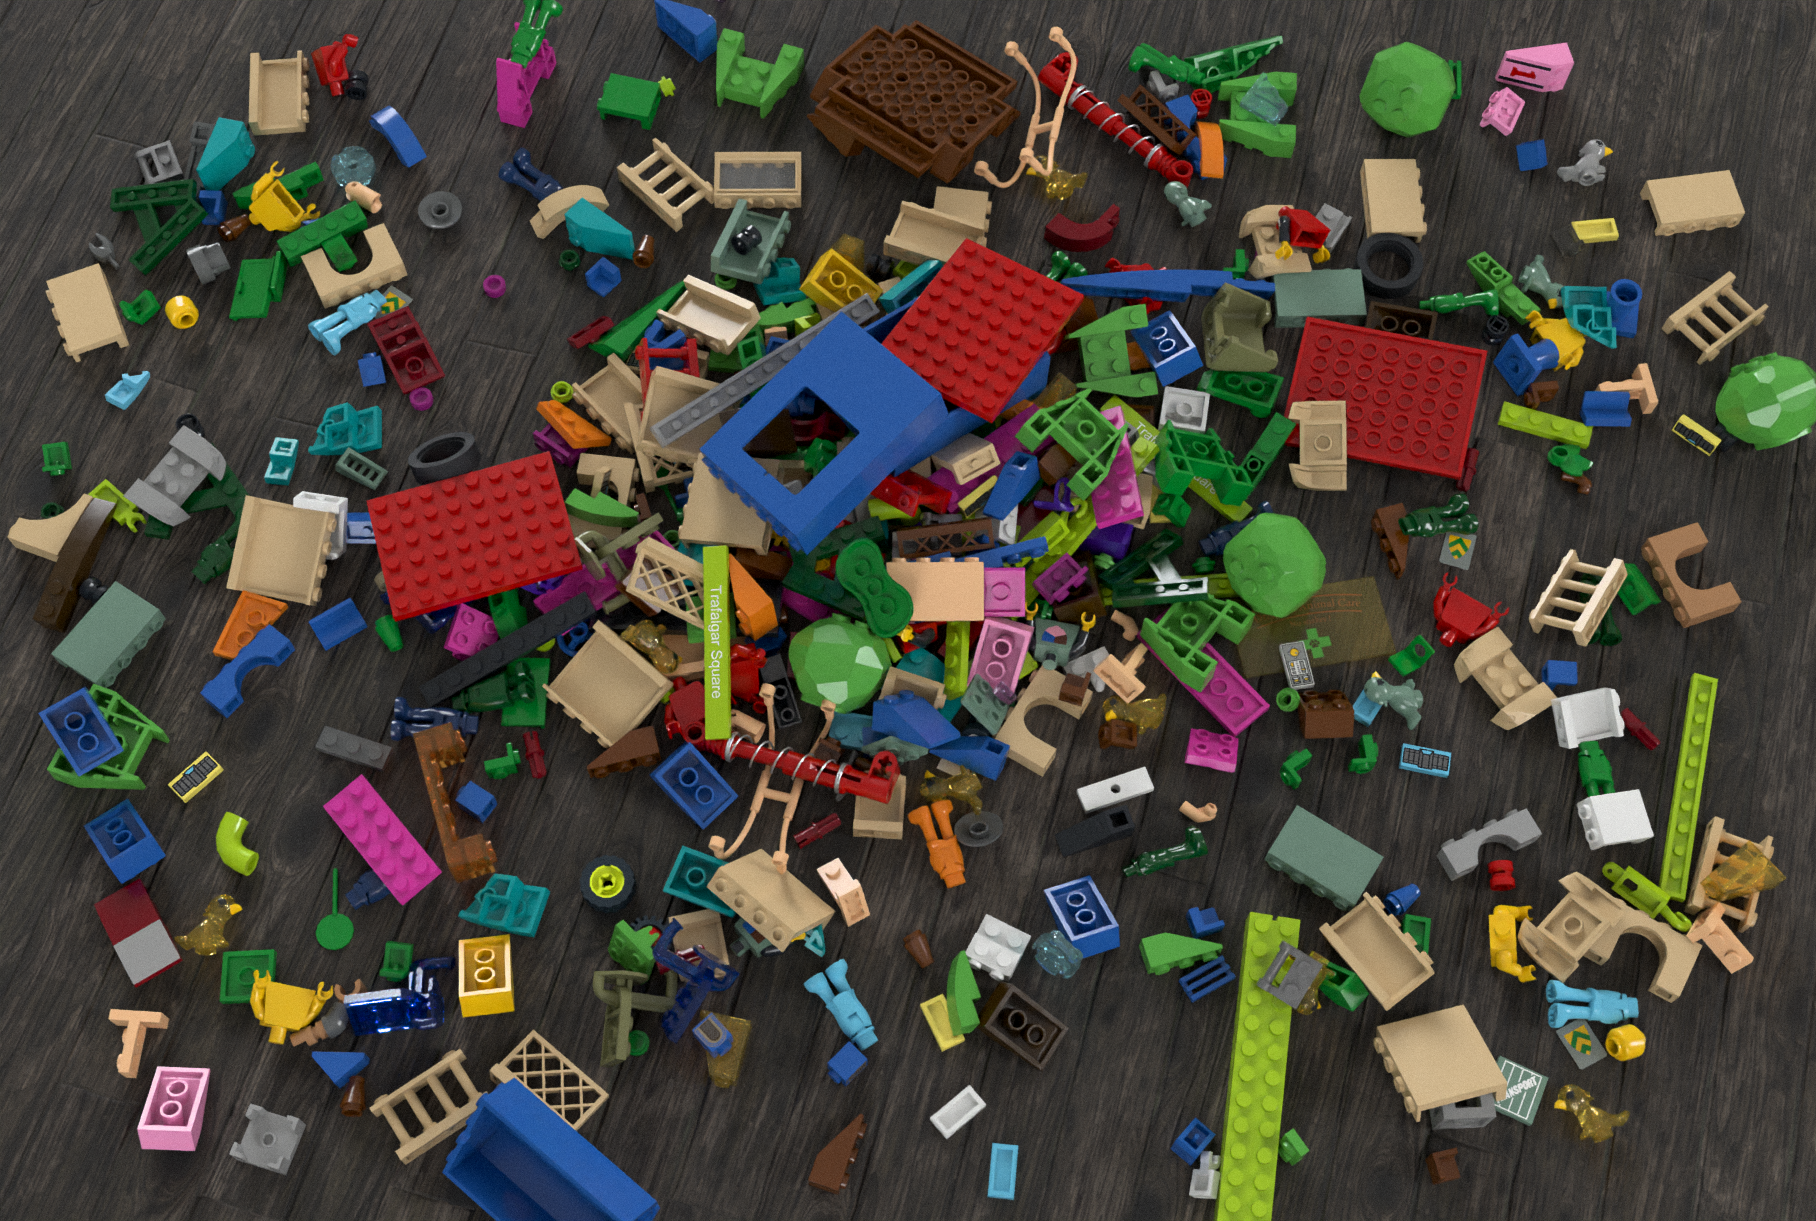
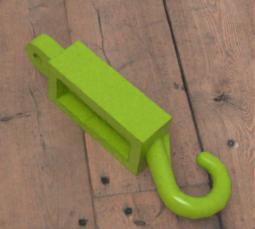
(1053, 528)
(1646, 897)

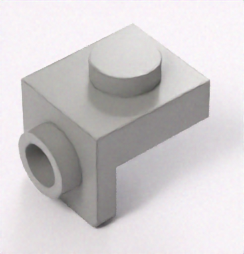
(1158, 88)

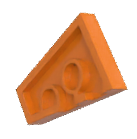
(571, 426)
(246, 620)

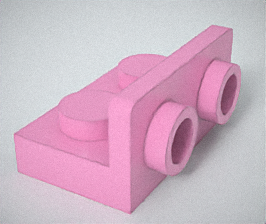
(1503, 111)

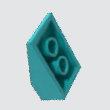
(225, 153)
(597, 231)
(928, 666)

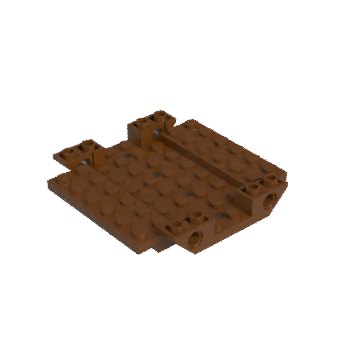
(900, 116)

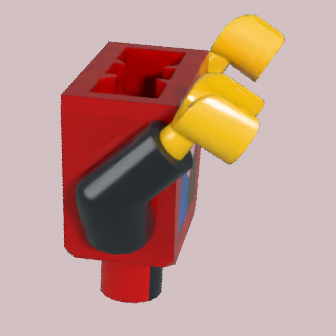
(1301, 230)
(918, 635)

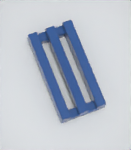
(1225, 968)

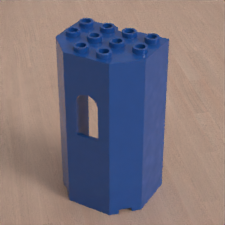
(535, 1167)

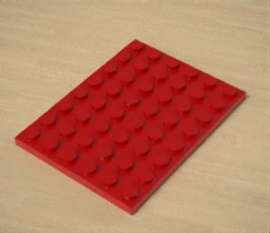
(981, 328)
(1403, 394)
(473, 536)

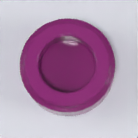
(494, 286)
(421, 399)

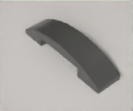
(199, 138)

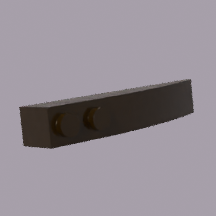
(74, 566)

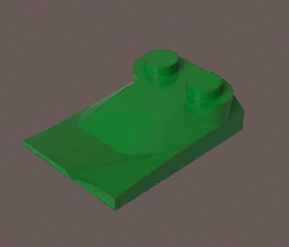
(1249, 389)

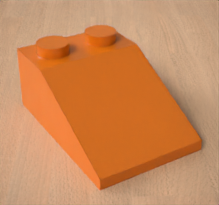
(753, 605)

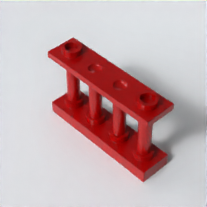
(687, 353)
(911, 490)

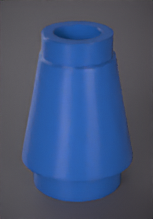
(1401, 899)

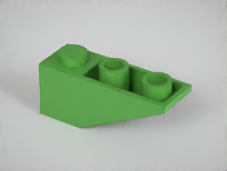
(1172, 950)

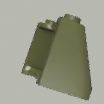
(1234, 331)

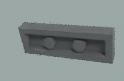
(354, 748)

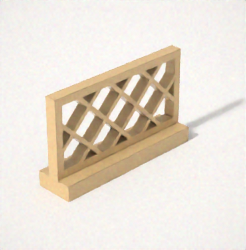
(645, 462)
(680, 566)
(500, 1073)

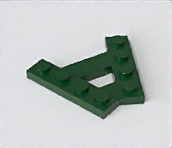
(159, 239)
(226, 493)
(1169, 585)
(831, 593)

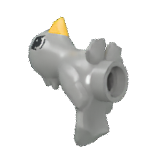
(1587, 169)

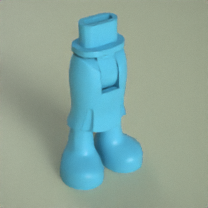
(845, 1006)

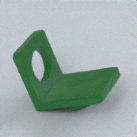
(1407, 659)

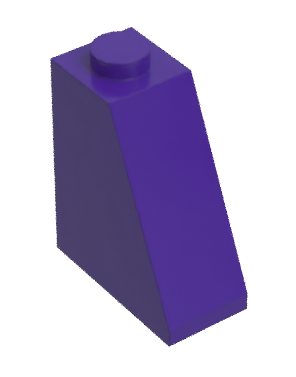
(1109, 540)

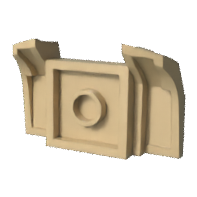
(1262, 225)
(1321, 445)
(1503, 679)
(1571, 926)

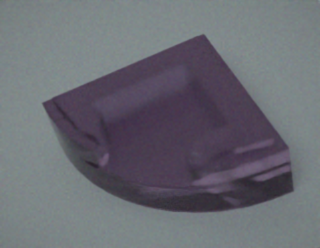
(1004, 693)

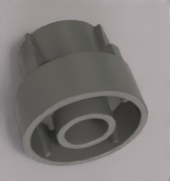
(208, 261)

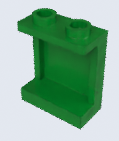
(630, 99)

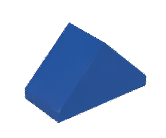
(341, 1065)
(1192, 1141)

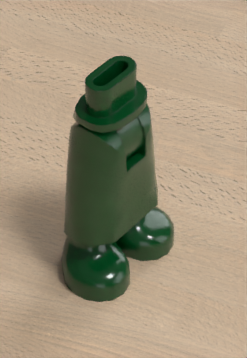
(498, 691)

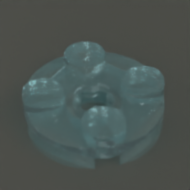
(353, 155)
(1067, 959)

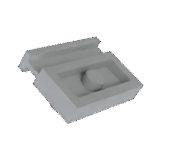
(1335, 222)

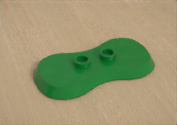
(884, 601)

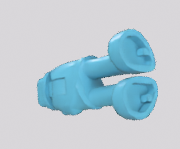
(357, 311)
(1603, 1005)

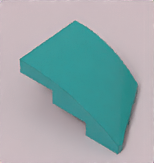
(781, 284)
(1588, 313)
(349, 428)
(508, 906)

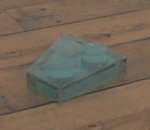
(1264, 101)

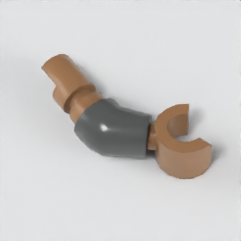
(330, 1024)

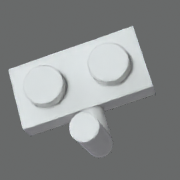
(1087, 664)

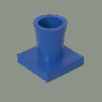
(1624, 306)
(1523, 364)

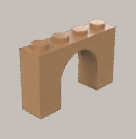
(1689, 604)

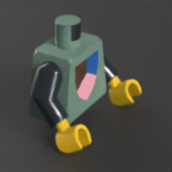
(1056, 641)
(751, 939)

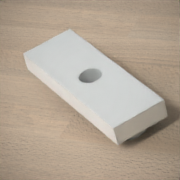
(1128, 784)

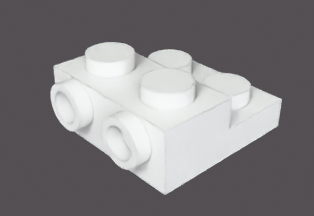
(1185, 409)
(997, 948)

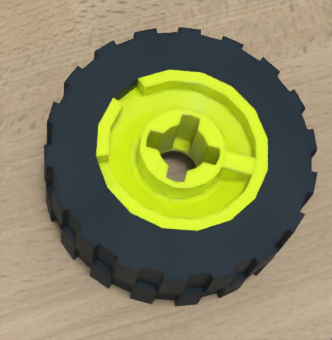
(611, 897)

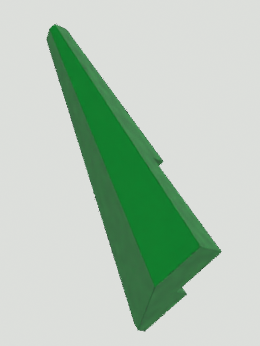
(1230, 62)
(628, 333)

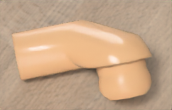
(1128, 623)
(1199, 814)

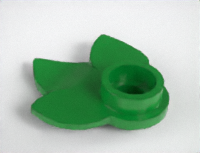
(1569, 460)

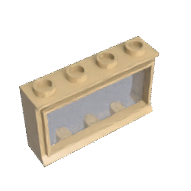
(759, 177)

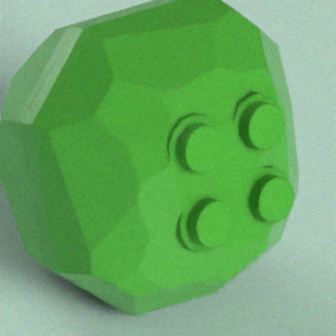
(1407, 89)
(1768, 401)
(1274, 564)
(839, 662)

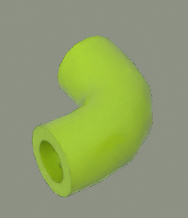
(885, 511)
(231, 847)

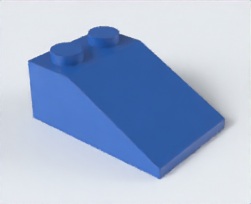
(688, 28)
(1167, 348)
(912, 720)
(81, 731)
(693, 785)
(124, 841)
(1083, 916)

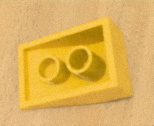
(837, 283)
(486, 976)

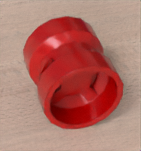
(1202, 100)
(1501, 875)

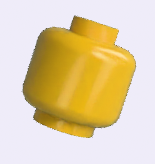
(181, 312)
(1625, 1042)

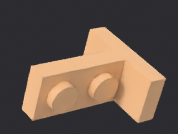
(1639, 388)
(1120, 675)
(845, 891)
(1720, 938)
(134, 1036)

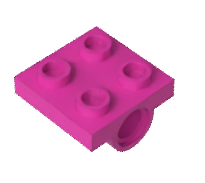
(470, 632)
(1212, 750)

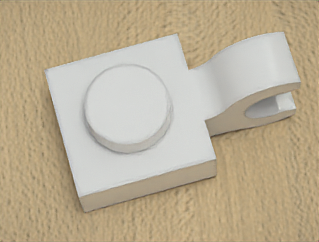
(1206, 1179)

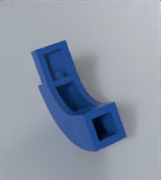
(398, 135)

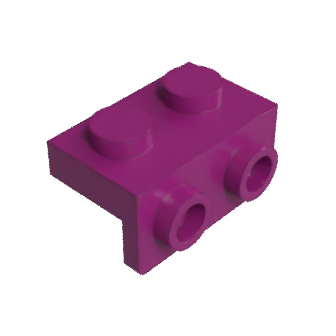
(560, 450)
(1059, 579)

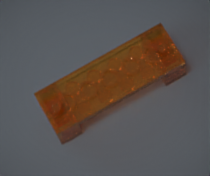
(436, 750)

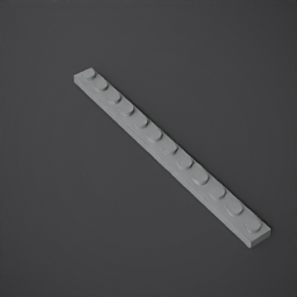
(750, 378)

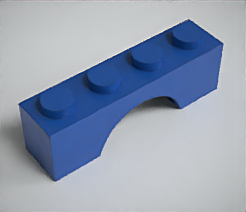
(1187, 112)
(267, 648)

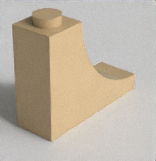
(49, 535)

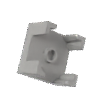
(1476, 1114)
(269, 1140)

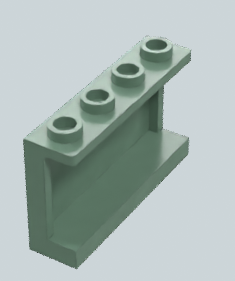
(757, 263)
(1319, 295)
(109, 635)
(1323, 859)

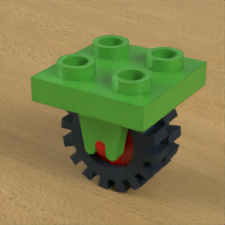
(634, 944)

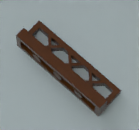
(1150, 122)
(944, 529)

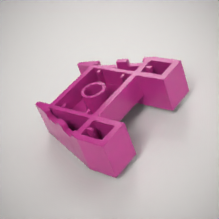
(517, 84)

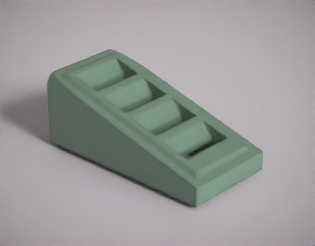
(342, 468)

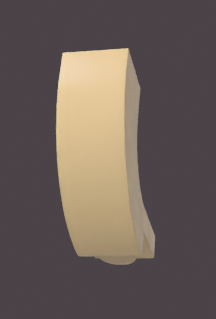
(557, 204)

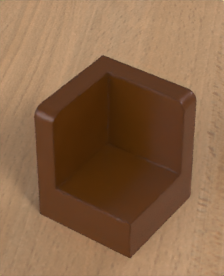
(1074, 689)
(1443, 1166)

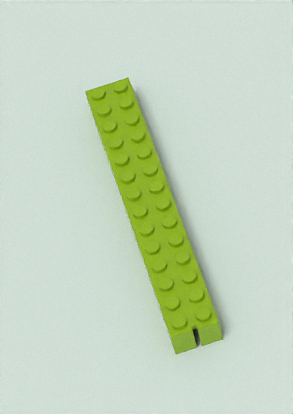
(1255, 1077)

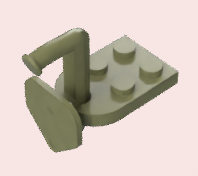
(607, 554)
(619, 1005)

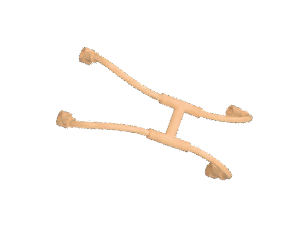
(1027, 153)
(780, 857)

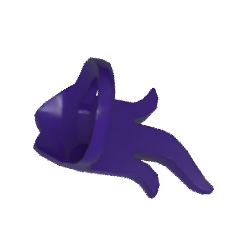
(1065, 505)

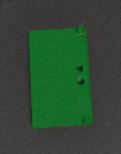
(255, 284)
(533, 713)

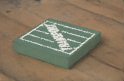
(1523, 1091)

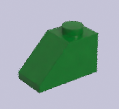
(1344, 987)

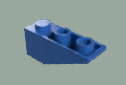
(1013, 483)
(976, 753)

